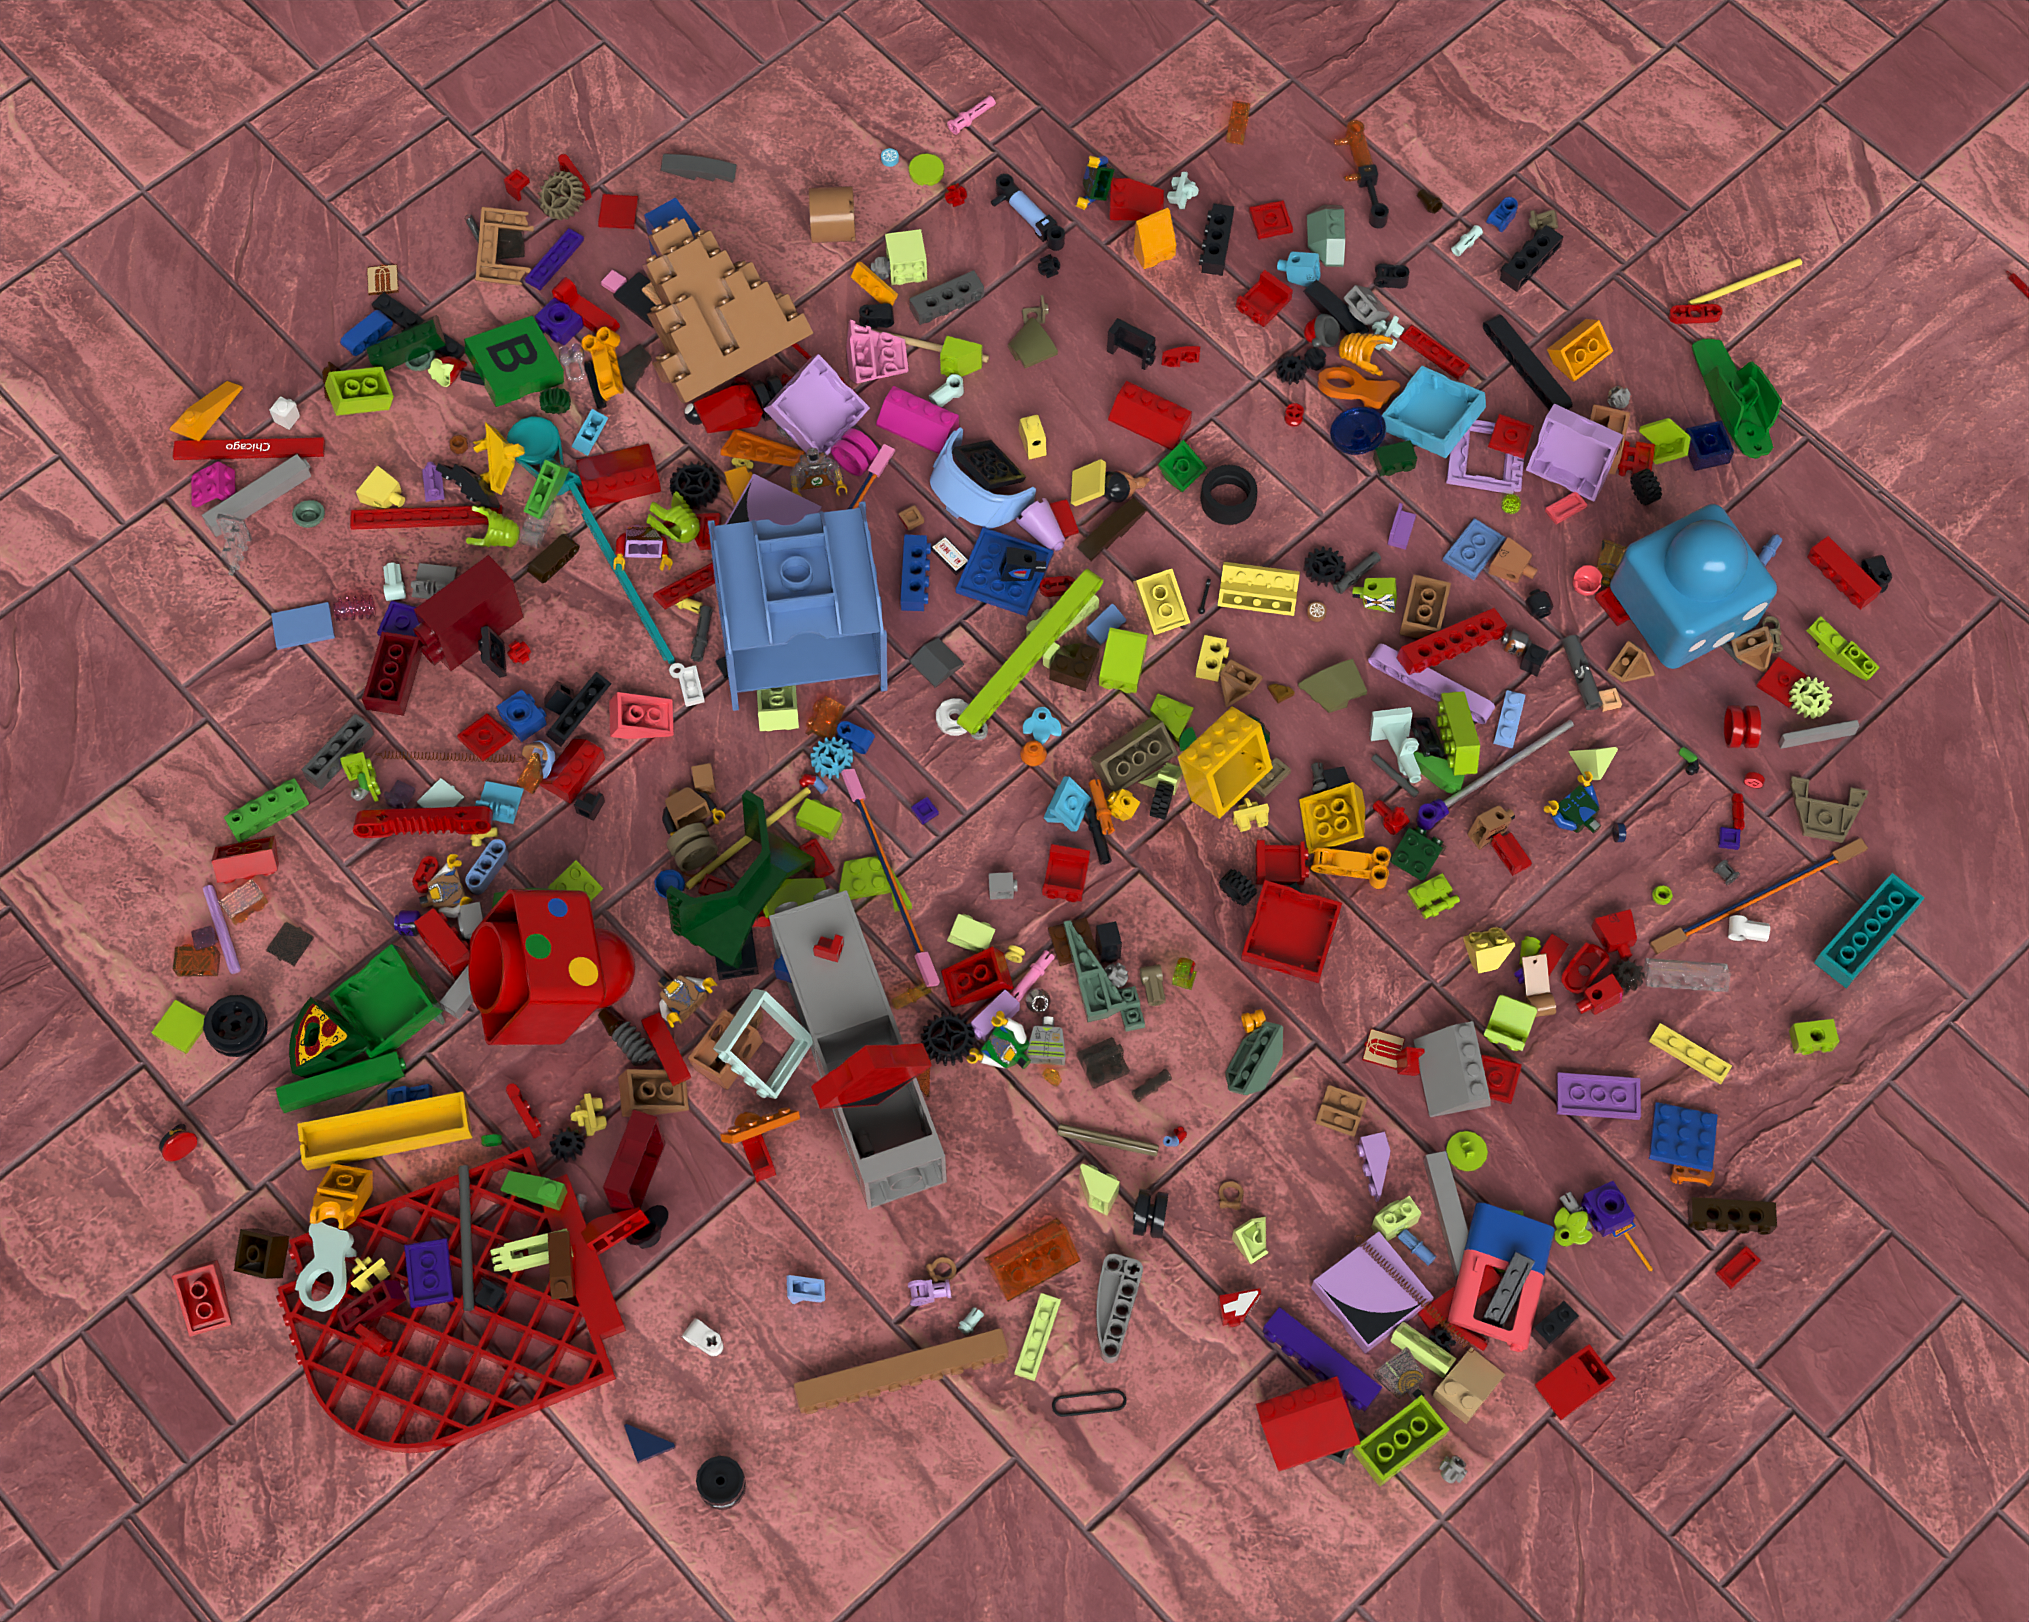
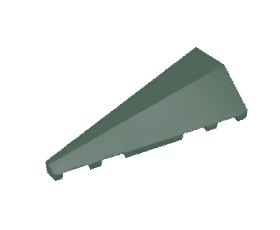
(1096, 990)

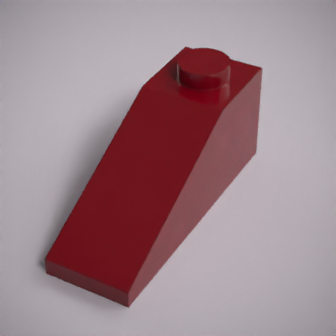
(372, 1304)

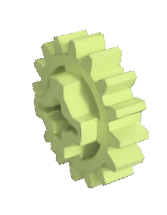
(1809, 699)

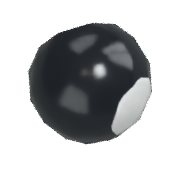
(691, 415)

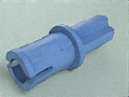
(1769, 549)
(1417, 1247)

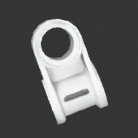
(701, 1335)

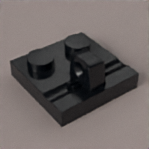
(492, 651)

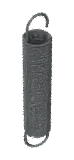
(473, 227)

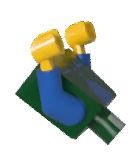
(1096, 181)
(1578, 808)

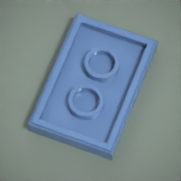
(1474, 549)
(303, 625)

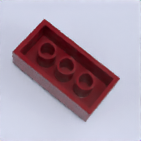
(392, 673)

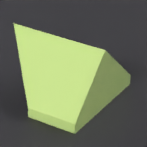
(1593, 760)
(1168, 774)
(1251, 1239)

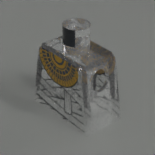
(1401, 1375)

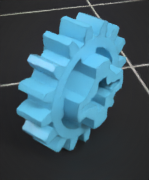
(823, 761)

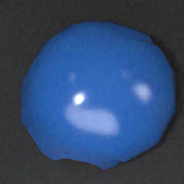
(666, 879)

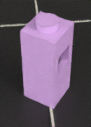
(982, 1023)

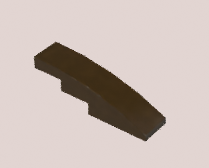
(1112, 528)

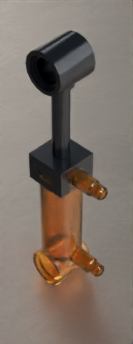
(1366, 172)

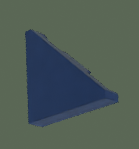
(646, 1444)

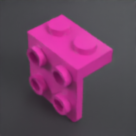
(212, 483)

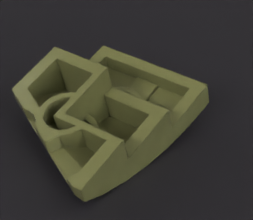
(1032, 344)
(1335, 686)

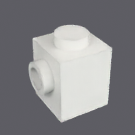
(285, 412)

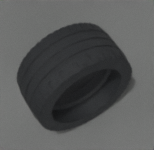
(1228, 475)

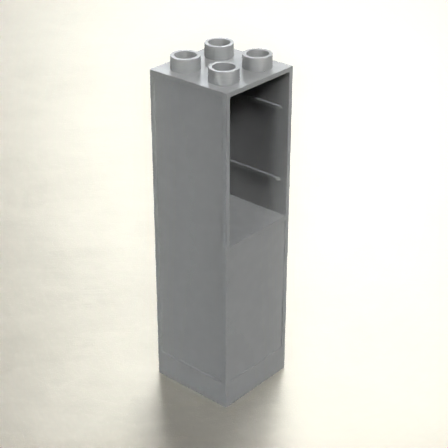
(844, 1012)

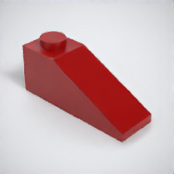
(613, 1228)

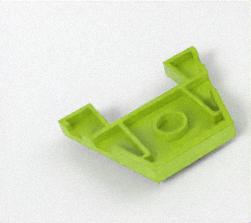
(867, 878)

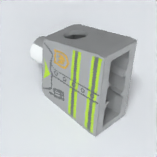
(1047, 1044)

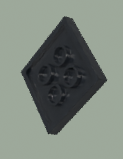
(988, 464)

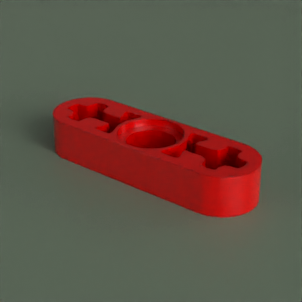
(1701, 308)

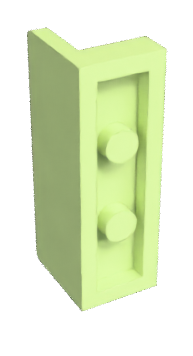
(1423, 1349)

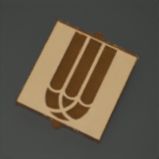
(382, 279)

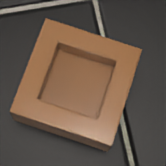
(911, 518)

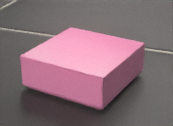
(613, 281)

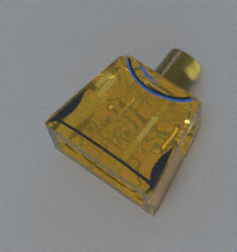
(1609, 559)

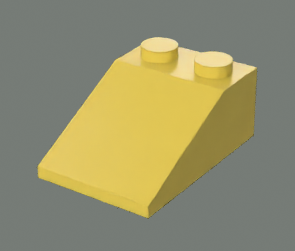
(1162, 601)

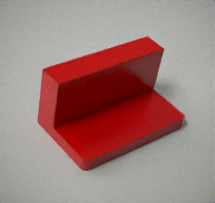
(1510, 853)

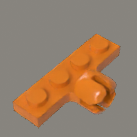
(751, 1124)

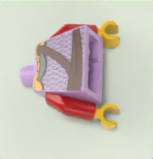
(642, 543)

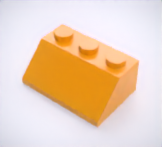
(1580, 349)

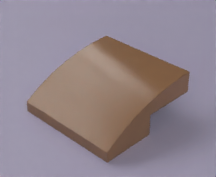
(1341, 1110)

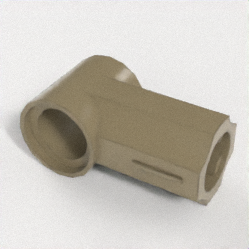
(1152, 980)

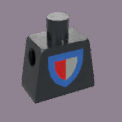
(1020, 565)

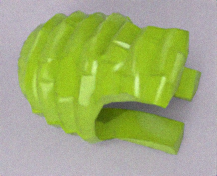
(686, 522)
(500, 530)

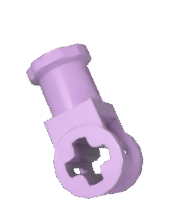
(928, 1291)

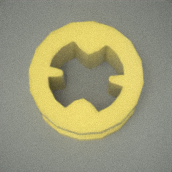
(1015, 954)

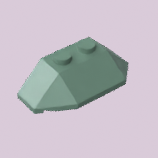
(1327, 234)
(1255, 1059)

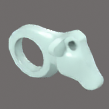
(330, 1251)

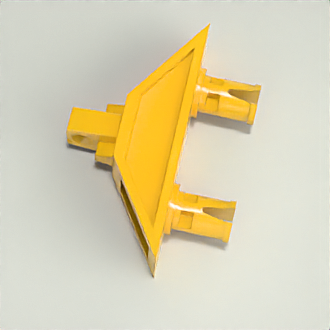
(500, 458)

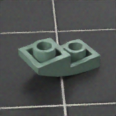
(1132, 1015)

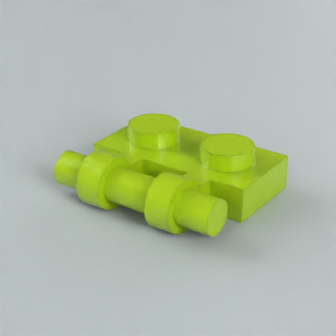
(1431, 891)

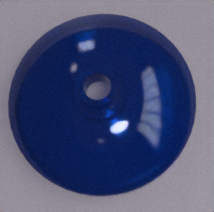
(1358, 423)

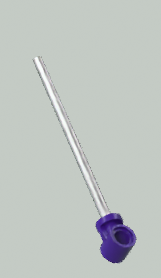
(1439, 809)

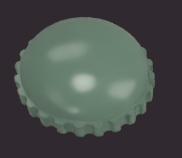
(421, 363)
(308, 513)

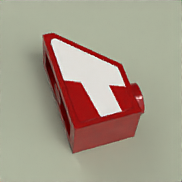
(1237, 1306)

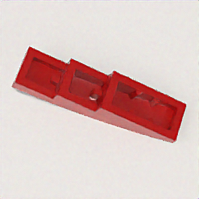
(666, 1049)
(1443, 1303)

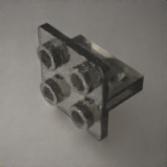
(510, 244)
(1103, 1062)

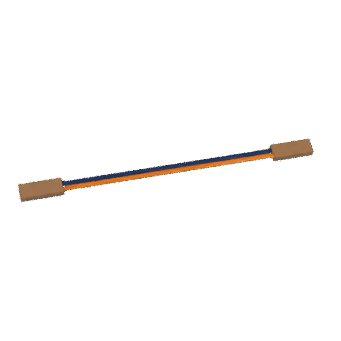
(1680, 935)

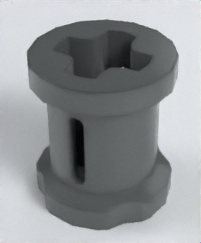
(1726, 872)

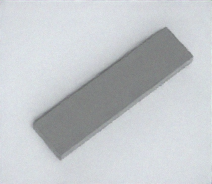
(1818, 734)

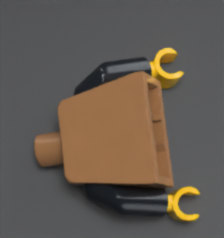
(687, 808)

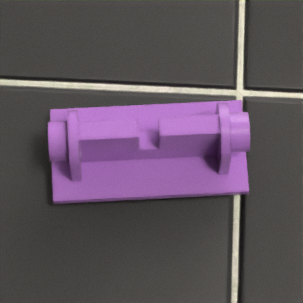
(432, 483)

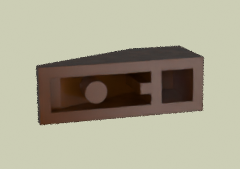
(560, 1265)

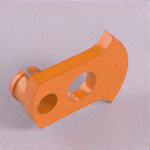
(1681, 1174)

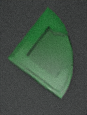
(1187, 739)

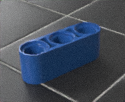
(366, 332)

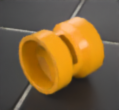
(1253, 1020)

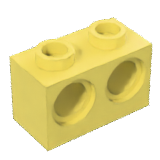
(1209, 657)

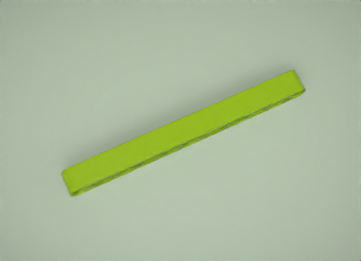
(1029, 651)

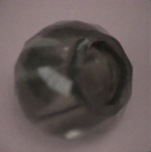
(1038, 1000)

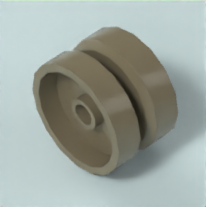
(692, 847)

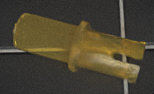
(910, 996)

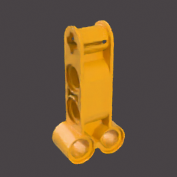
(605, 361)
(1353, 864)

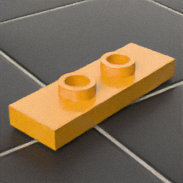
(873, 284)

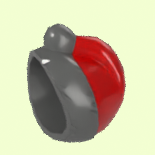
(1322, 331)

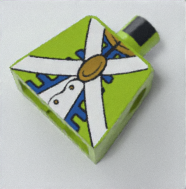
(1378, 594)

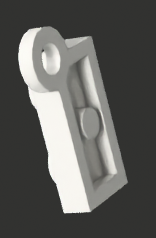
(689, 683)

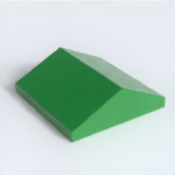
(1181, 466)

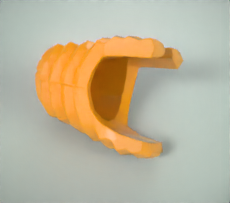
(1359, 348)

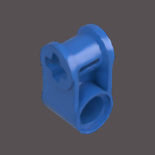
(1501, 215)
(857, 737)

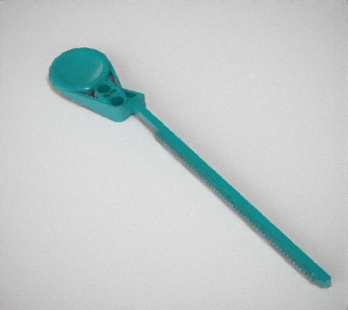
(542, 442)

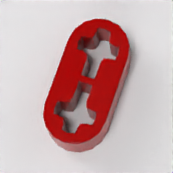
(1056, 584)
(422, 872)

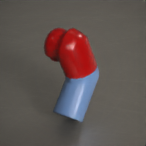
(813, 780)
(1174, 1141)

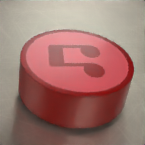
(1754, 780)

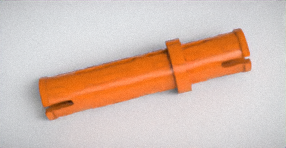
(1103, 813)

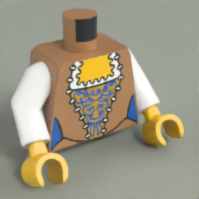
(446, 890)
(682, 997)

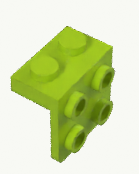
(1669, 440)
(358, 763)
(1510, 1022)

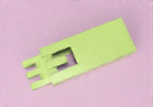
(537, 1251)

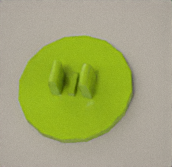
(1466, 1151)

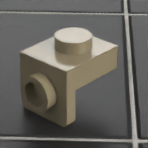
(1547, 218)

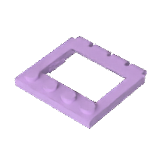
(1458, 463)

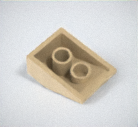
(1468, 1385)

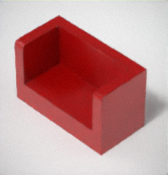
(758, 1157)

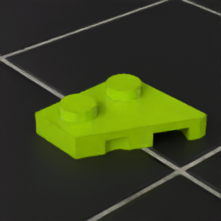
(1172, 713)

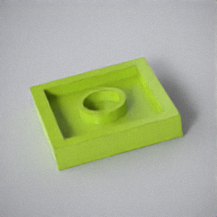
(180, 1026)

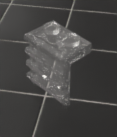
(237, 535)

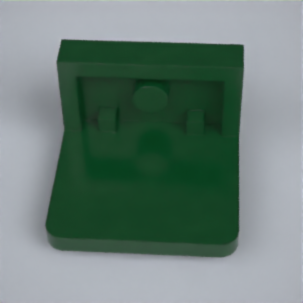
(1417, 852)

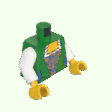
(1004, 1046)

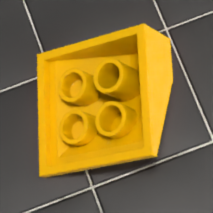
(1333, 816)

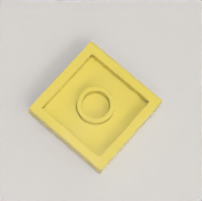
(1088, 482)

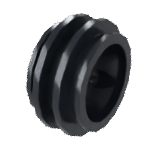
(242, 1041)

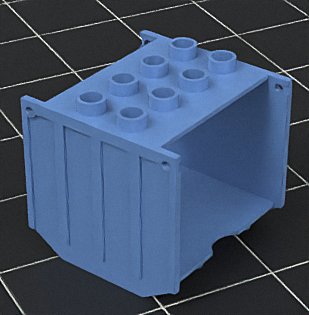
(798, 601)

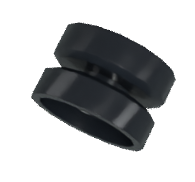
(766, 392)
(1150, 1213)
(725, 1495)

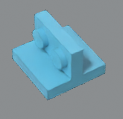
(1068, 804)

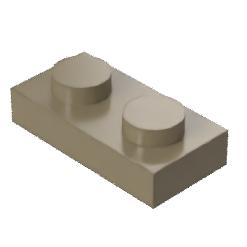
(1272, 778)

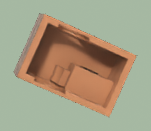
(1615, 420)
(706, 1059)

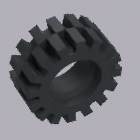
(1646, 487)
(1161, 800)
(1238, 887)

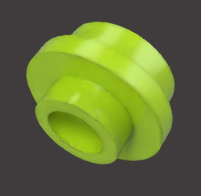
(1662, 890)

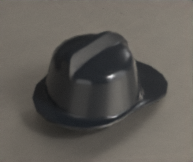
(651, 1233)

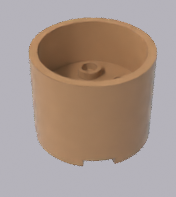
(832, 214)

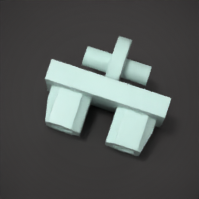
(1185, 190)
(1390, 328)

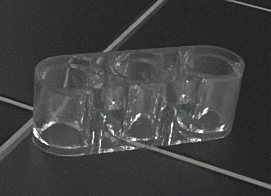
(535, 529)

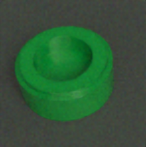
(491, 1140)

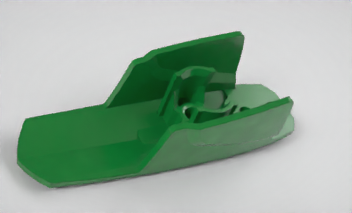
(1742, 397)

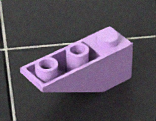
(1375, 1155)

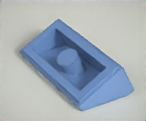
(1099, 628)

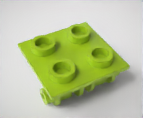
(577, 878)

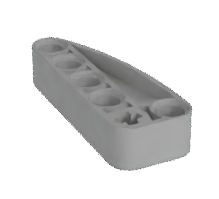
(1111, 1298)

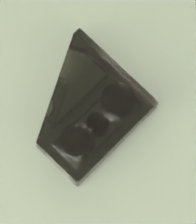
(633, 365)

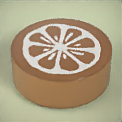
(1316, 611)

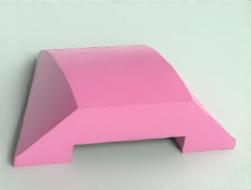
(874, 354)

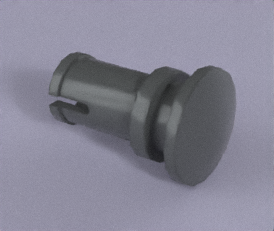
(1318, 782)

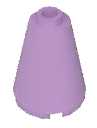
(1042, 525)

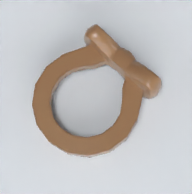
(1236, 1205)
(930, 1269)

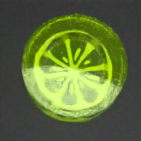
(1511, 504)

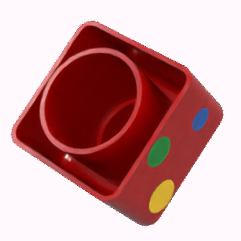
(544, 967)

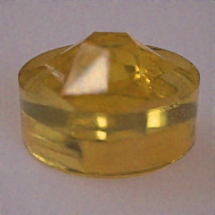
(1052, 1076)

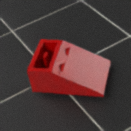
(1575, 1382)

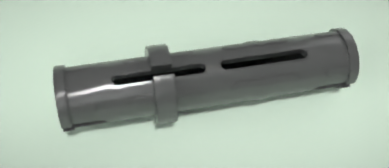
(1351, 577)
(700, 640)

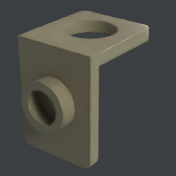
(1040, 311)

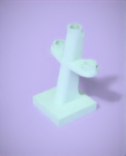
(1395, 727)

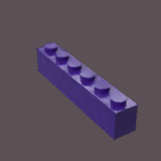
(1320, 1358)

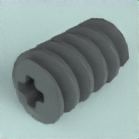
(632, 1045)

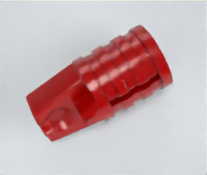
(374, 1340)

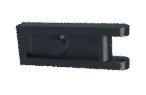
(1426, 736)

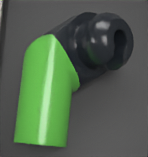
(1693, 765)

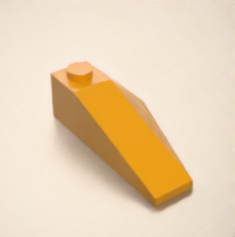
(203, 414)

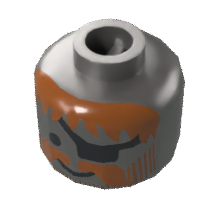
(1516, 642)

